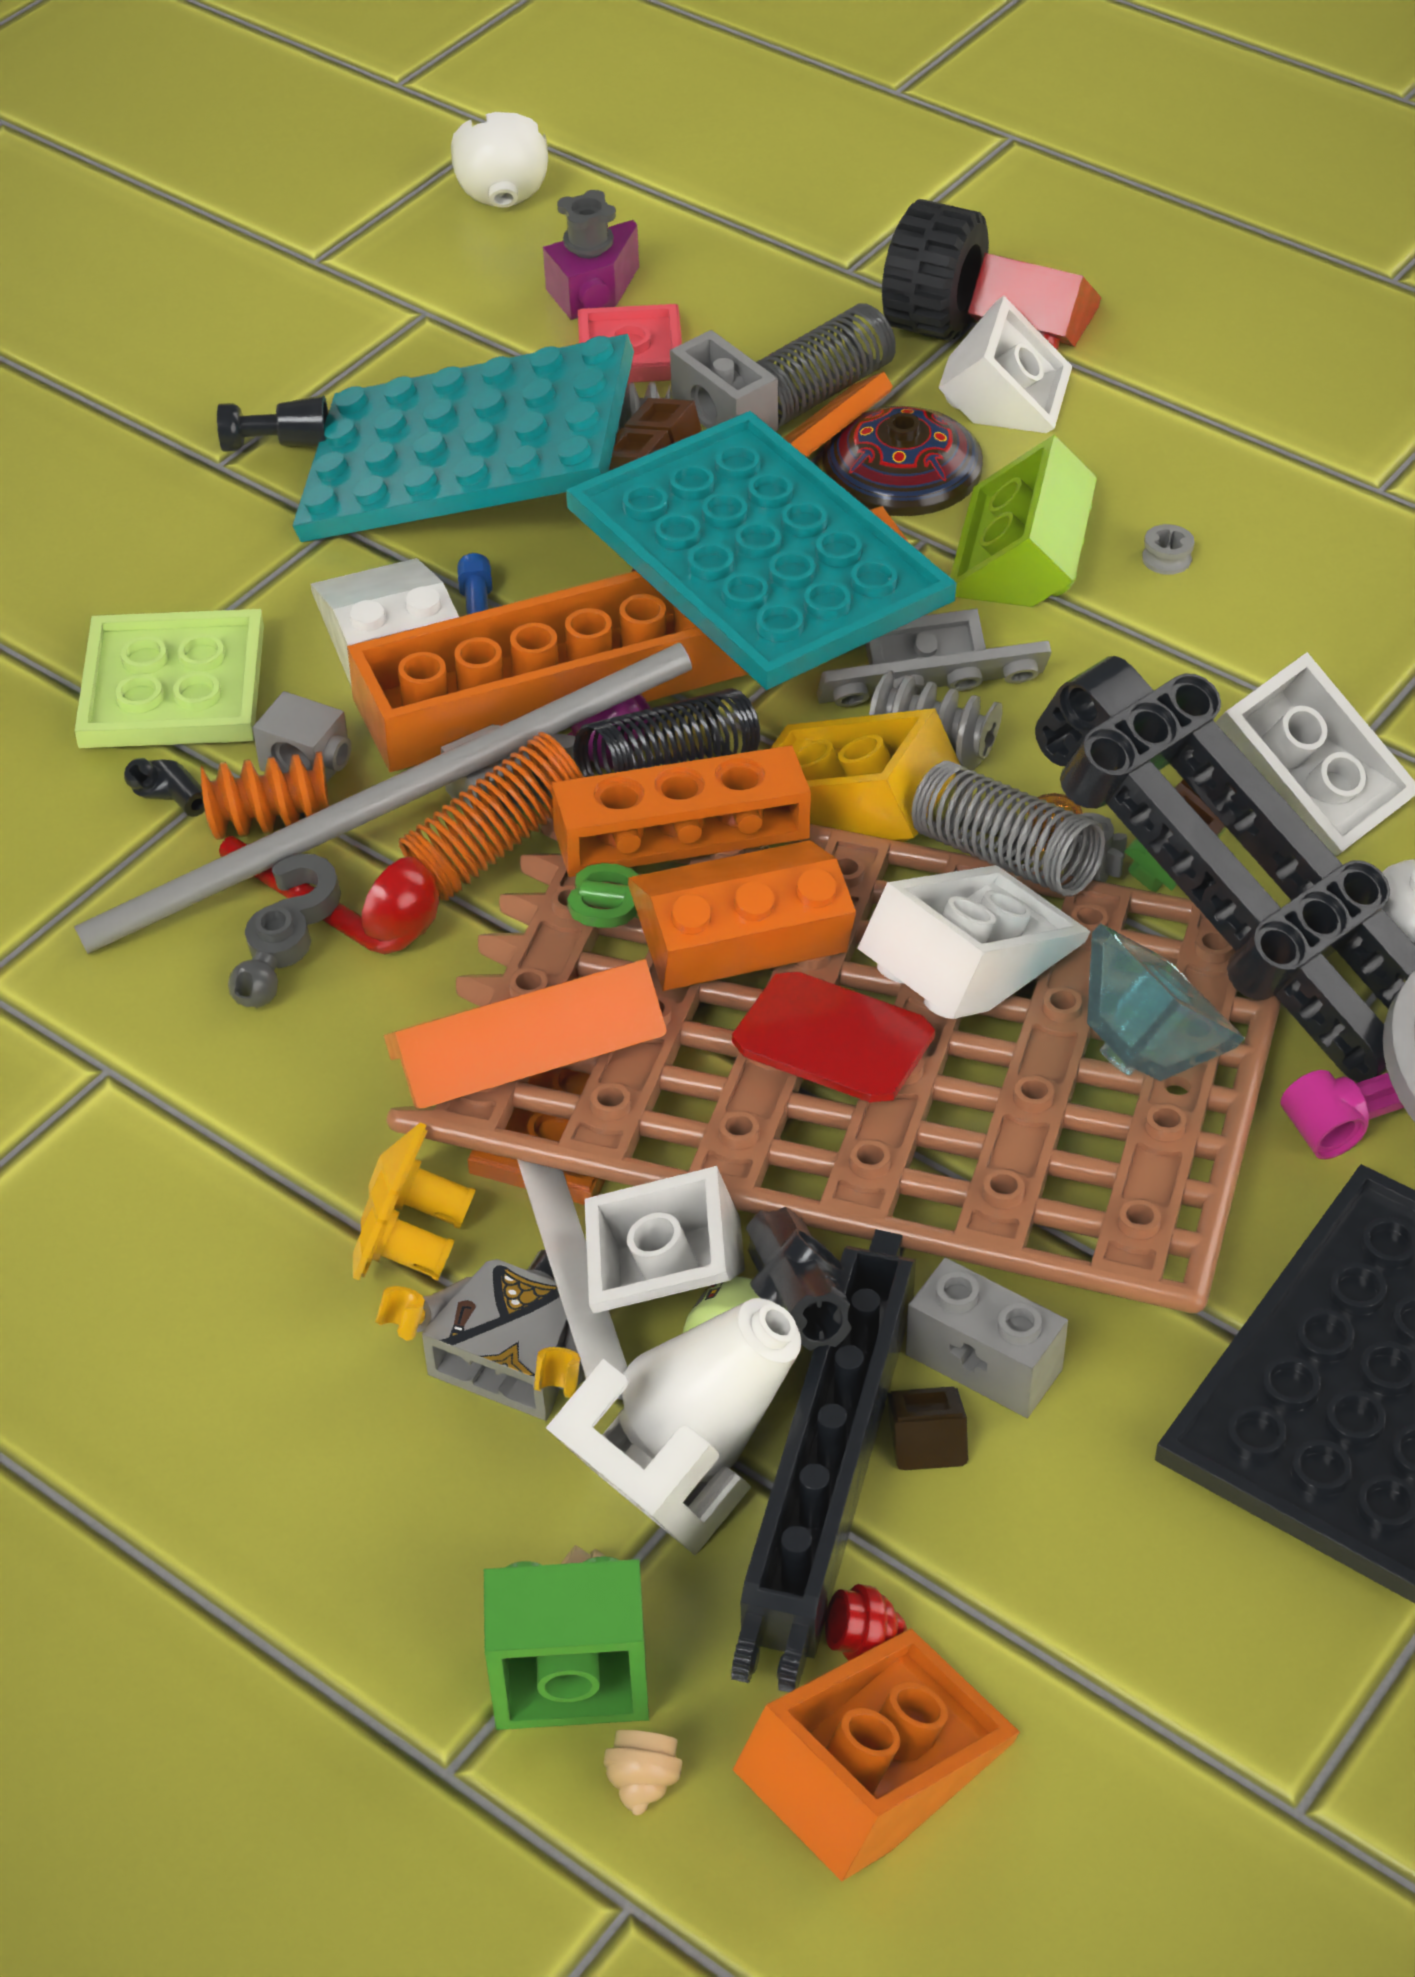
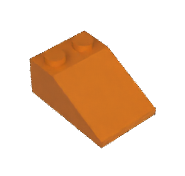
(871, 1751)

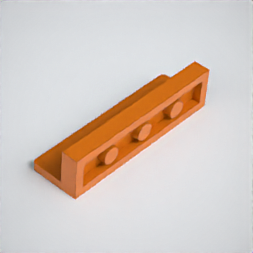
(528, 1034)

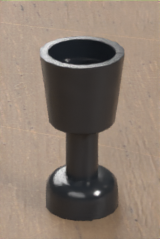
(295, 423)

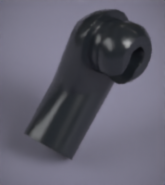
(165, 781)

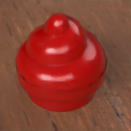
(860, 1620)

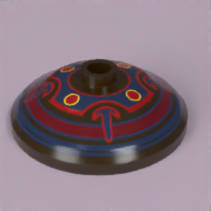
(904, 460)

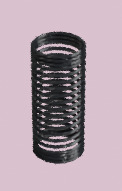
(623, 753)

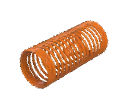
(547, 761)

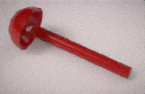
(395, 909)

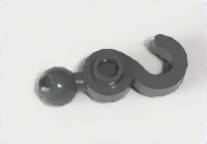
(280, 931)

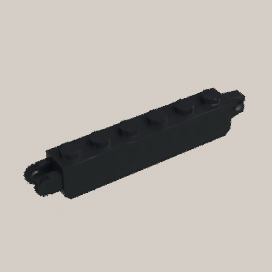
(824, 1466)

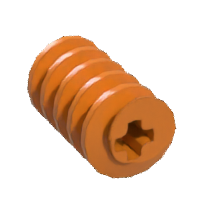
(263, 795)

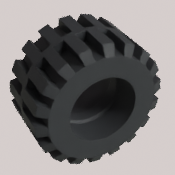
(933, 268)

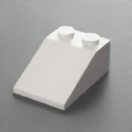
(380, 604)
(1318, 754)
(967, 938)

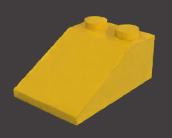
(869, 768)

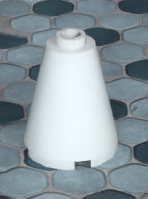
(711, 1380)

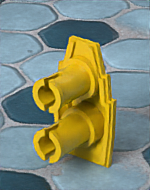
(402, 1182)

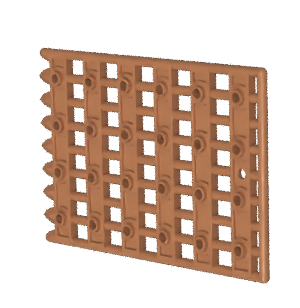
(883, 1136)

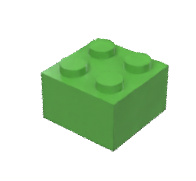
(565, 1643)

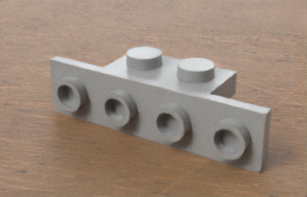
(937, 650)

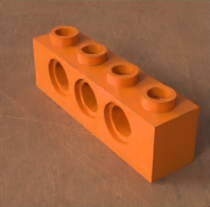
(682, 809)

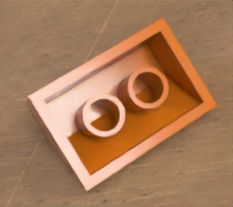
(743, 913)

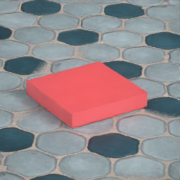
(650, 329)

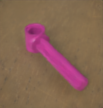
(1336, 1112)

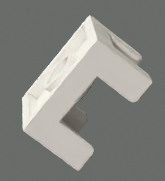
(650, 1484)

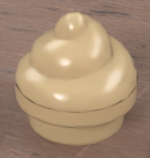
(646, 1780)

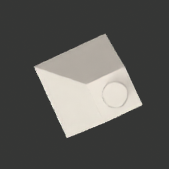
(1006, 373)

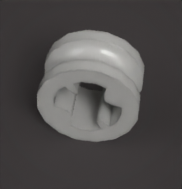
(1168, 549)

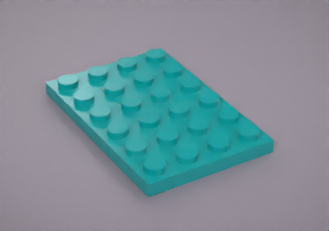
(466, 438)
(760, 548)

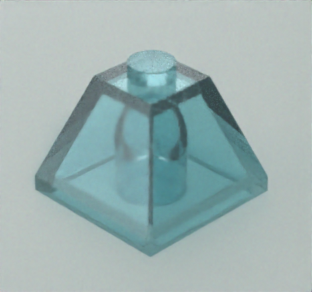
(1150, 1010)

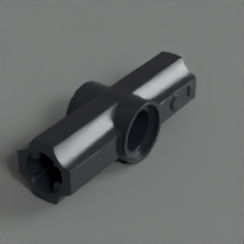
(799, 1276)

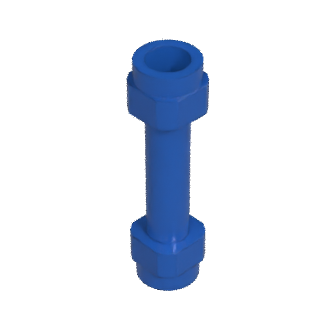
(475, 581)

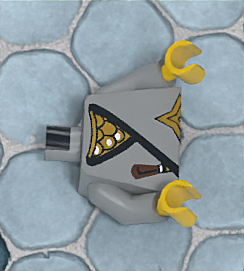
(494, 1334)

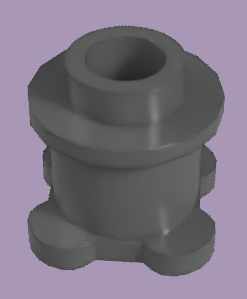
(587, 223)

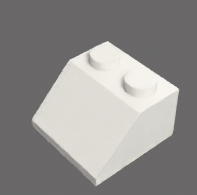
(661, 1239)

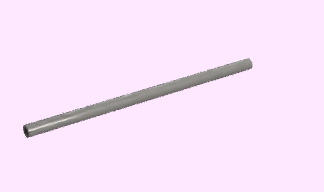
(381, 798)

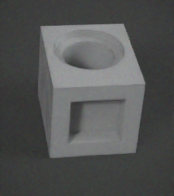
(303, 729)

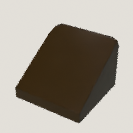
(928, 1428)

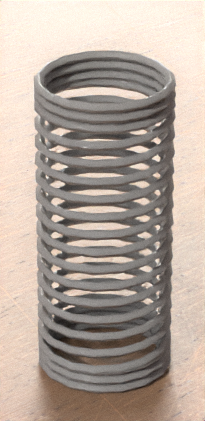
(961, 806)

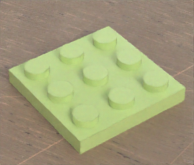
(170, 678)

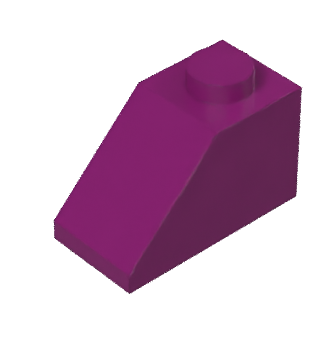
(592, 281)

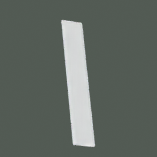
(567, 1255)

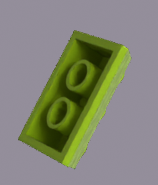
(1025, 528)

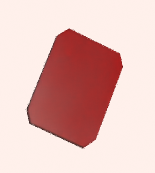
(833, 1036)

